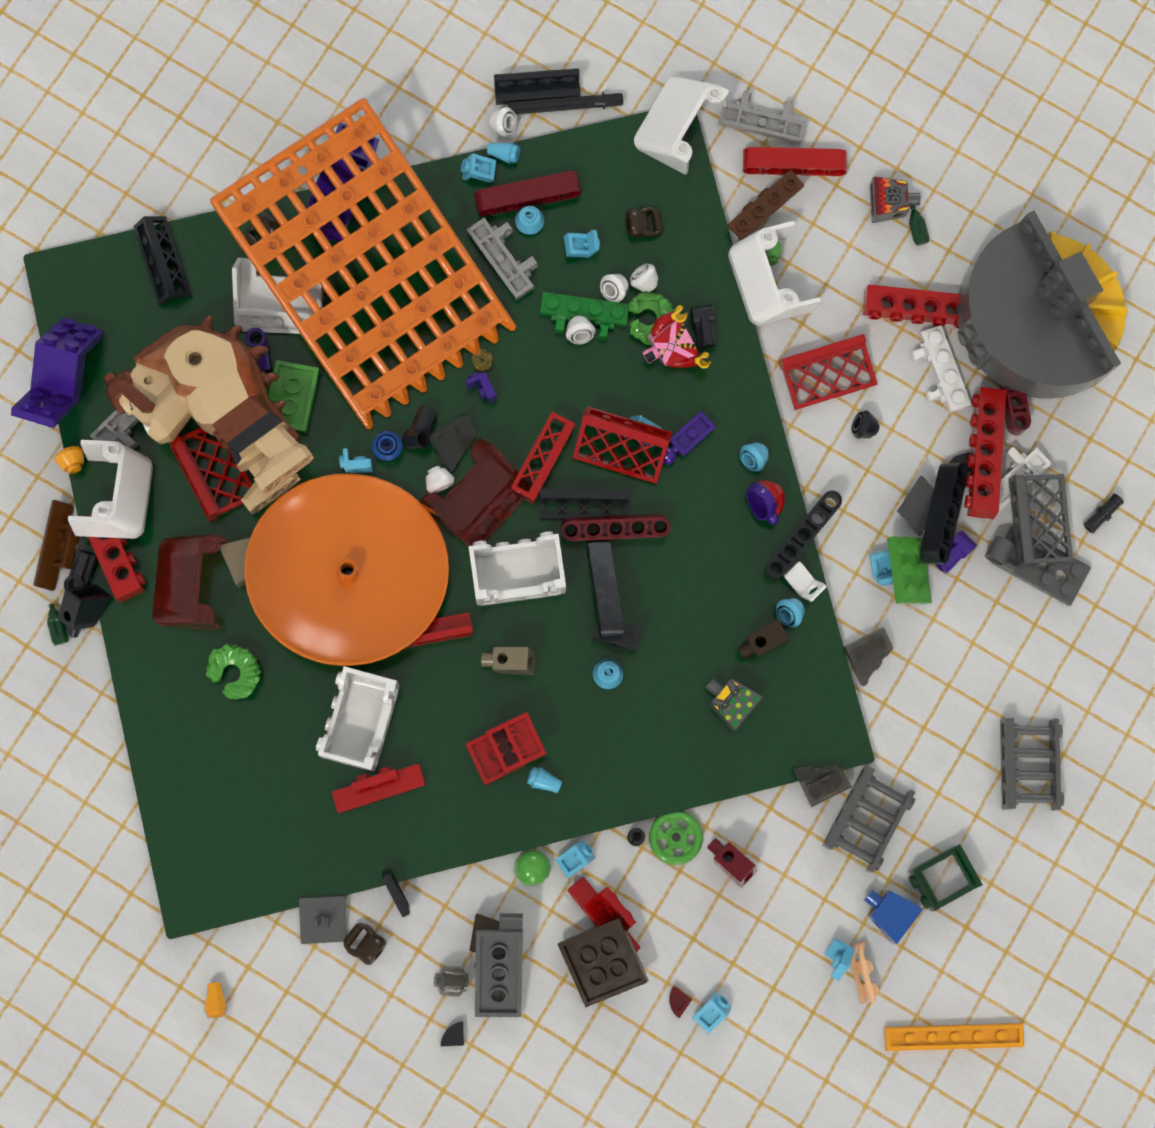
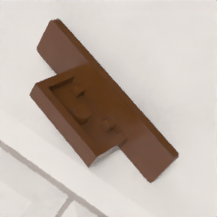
(765, 205)
(57, 546)

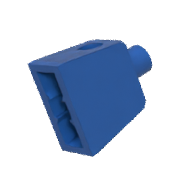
(892, 914)

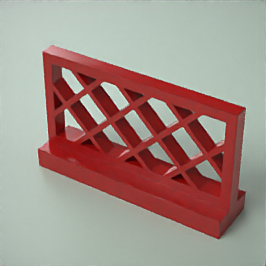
(823, 353)
(631, 430)
(196, 479)

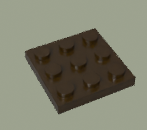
(603, 962)

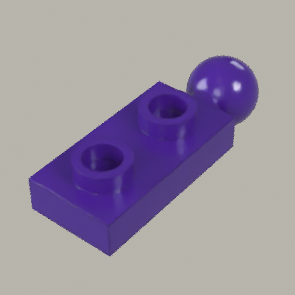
(688, 437)

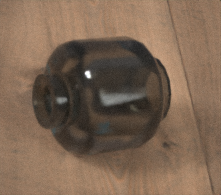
(451, 981)

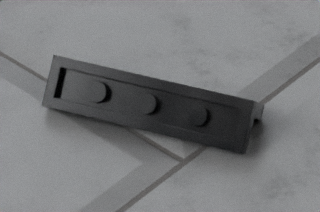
(536, 85)
(156, 259)
(581, 496)

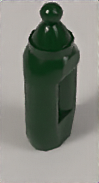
(918, 227)
(56, 627)

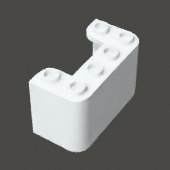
(517, 570)
(358, 719)

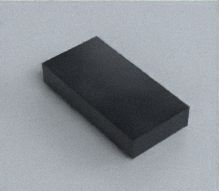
(396, 892)

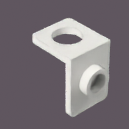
(803, 582)

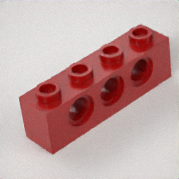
(122, 588)

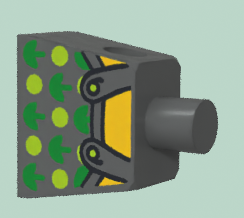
(732, 701)

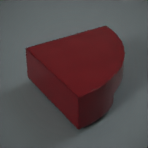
(678, 1001)

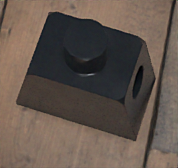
(82, 608)

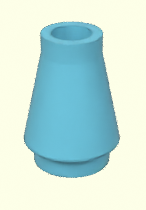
(504, 151)
(543, 780)

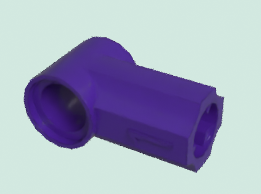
(264, 360)
(961, 547)

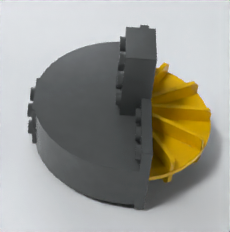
(1041, 312)

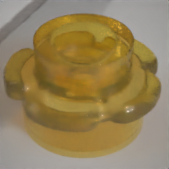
(486, 364)

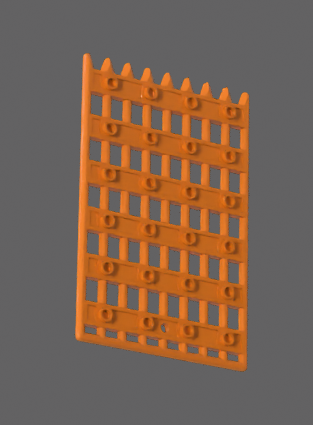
(353, 246)

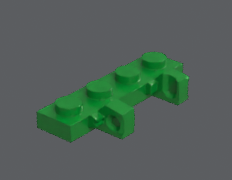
(601, 312)

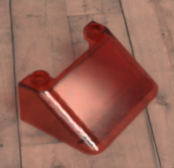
(481, 497)
(179, 582)

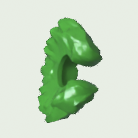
(645, 301)
(243, 660)

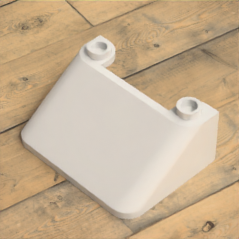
(671, 117)
(258, 307)

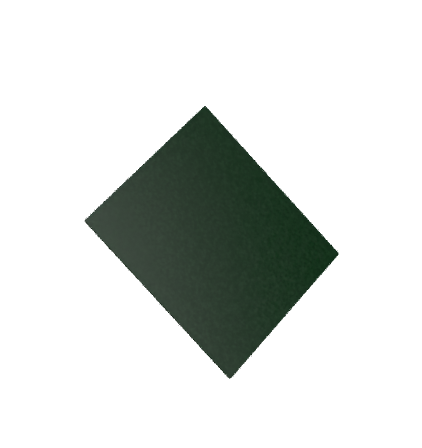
(235, 787)

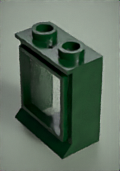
(944, 878)

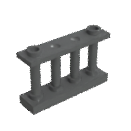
(1010, 753)
(846, 819)

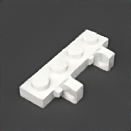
(950, 384)
(1024, 465)

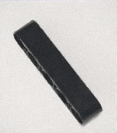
(943, 513)
(807, 526)
(605, 588)

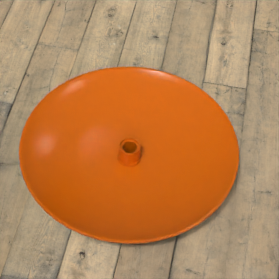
(338, 525)

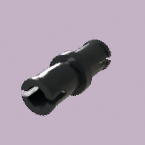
(1103, 513)

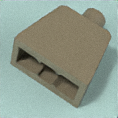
(234, 555)
(519, 662)

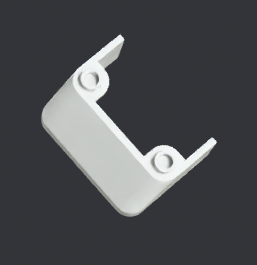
(756, 282)
(127, 511)

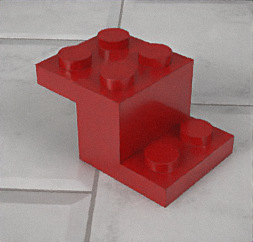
(506, 748)

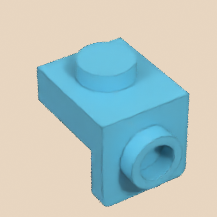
(581, 244)
(881, 567)

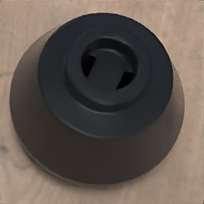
(865, 425)

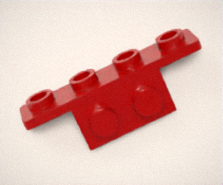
(378, 787)
(601, 906)

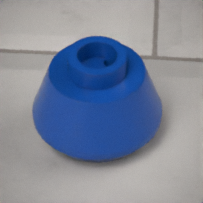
(387, 445)

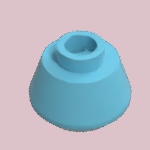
(529, 220)
(754, 456)
(790, 612)
(612, 679)

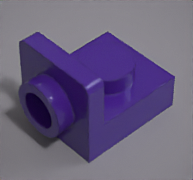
(485, 390)

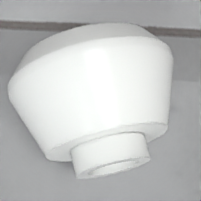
(503, 121)
(644, 278)
(614, 287)
(580, 330)
(438, 479)

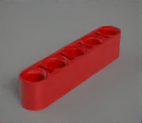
(798, 160)

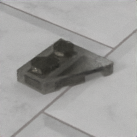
(868, 653)

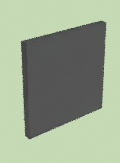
(916, 505)
(322, 919)

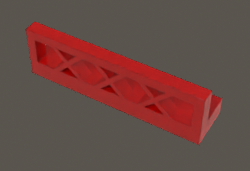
(550, 461)
(446, 629)

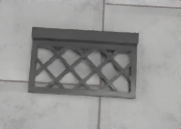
(1022, 524)

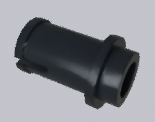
(630, 837)

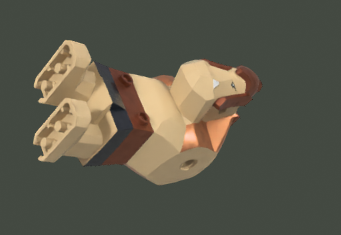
(225, 392)

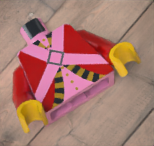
(673, 343)

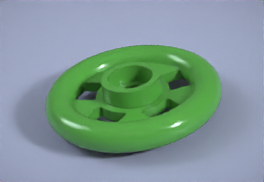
(657, 834)

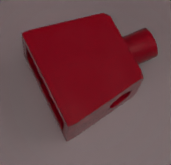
(739, 869)

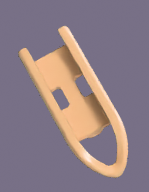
(863, 967)

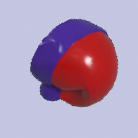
(766, 500)

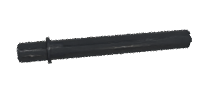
(568, 103)

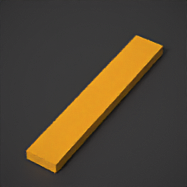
(954, 1037)

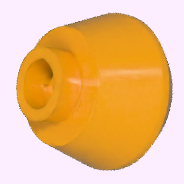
(70, 459)

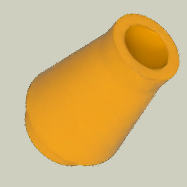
(215, 1001)

